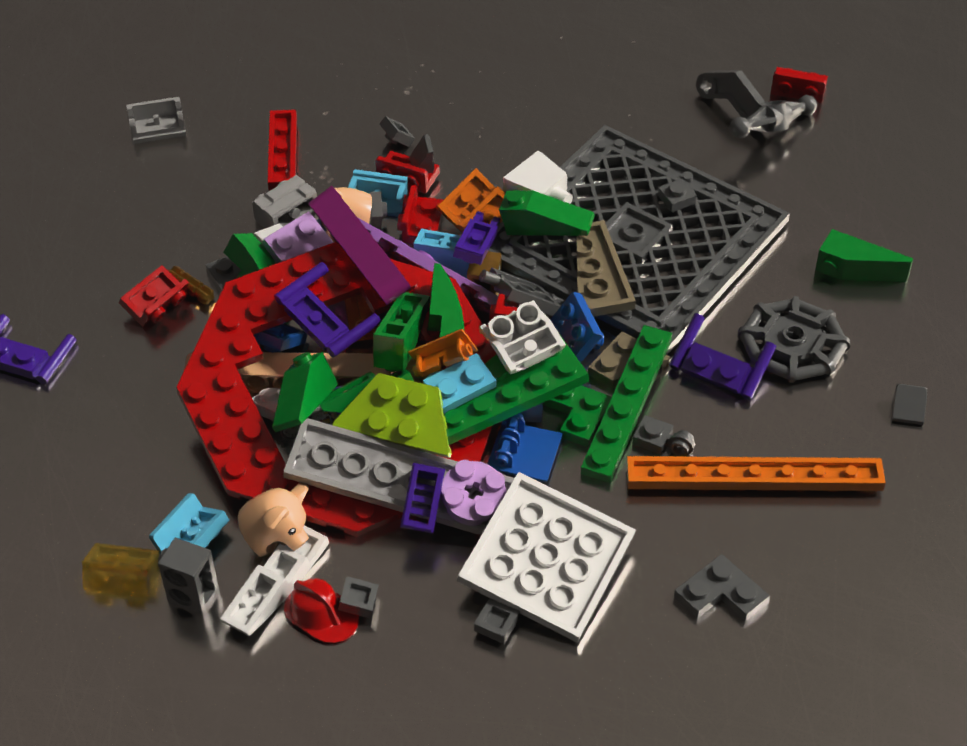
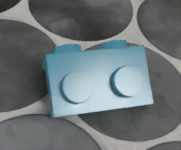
(462, 382)
(189, 523)

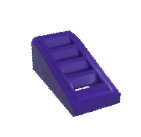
(425, 472)

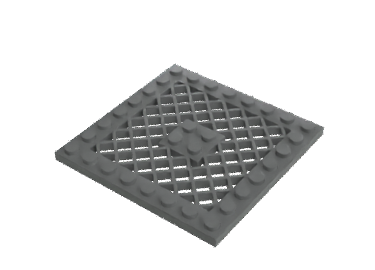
(640, 234)

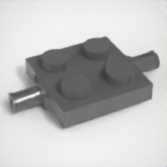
(521, 291)

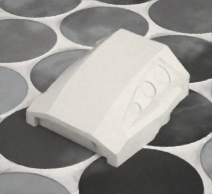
(523, 337)

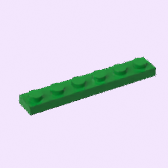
(626, 404)

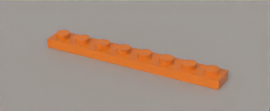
(755, 473)

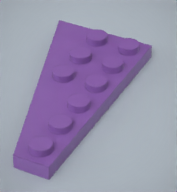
(397, 250)

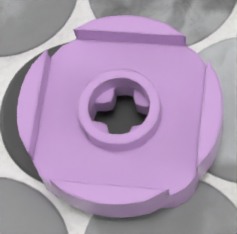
(468, 475)

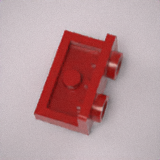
(400, 165)
(153, 295)

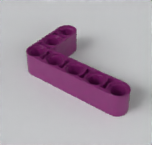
(359, 245)

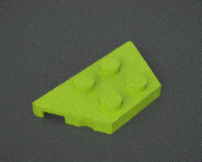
(399, 413)

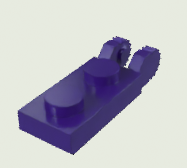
(476, 239)

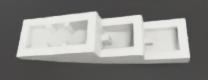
(273, 583)

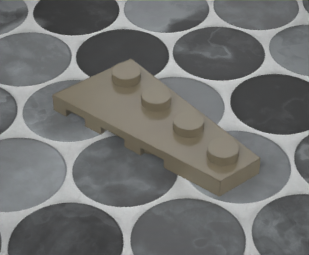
(601, 273)

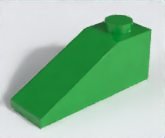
(543, 215)
(860, 260)
(399, 332)
(303, 390)

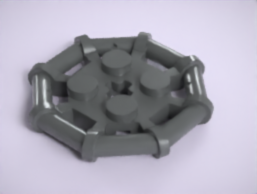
(801, 320)

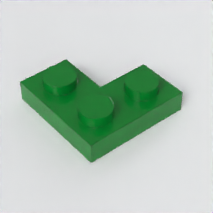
(585, 413)

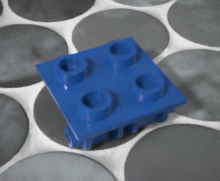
(524, 449)

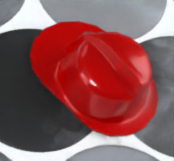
(315, 610)

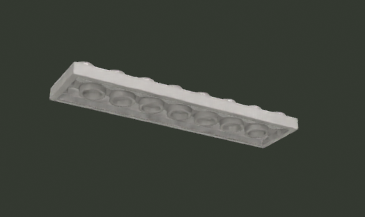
(367, 469)

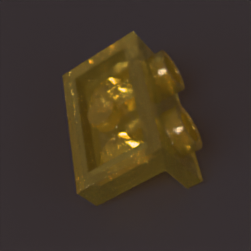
(119, 570)

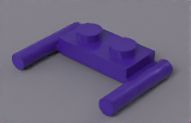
(317, 318)
(29, 360)
(718, 367)

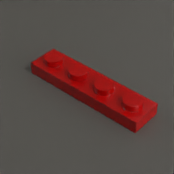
(282, 146)

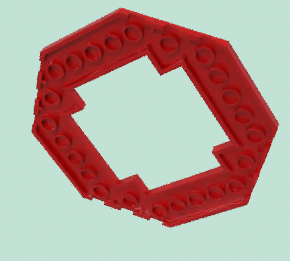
(226, 413)

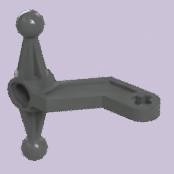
(754, 111)

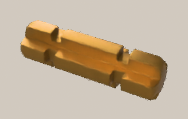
(195, 288)

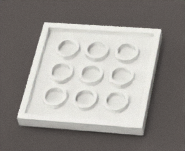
(547, 556)

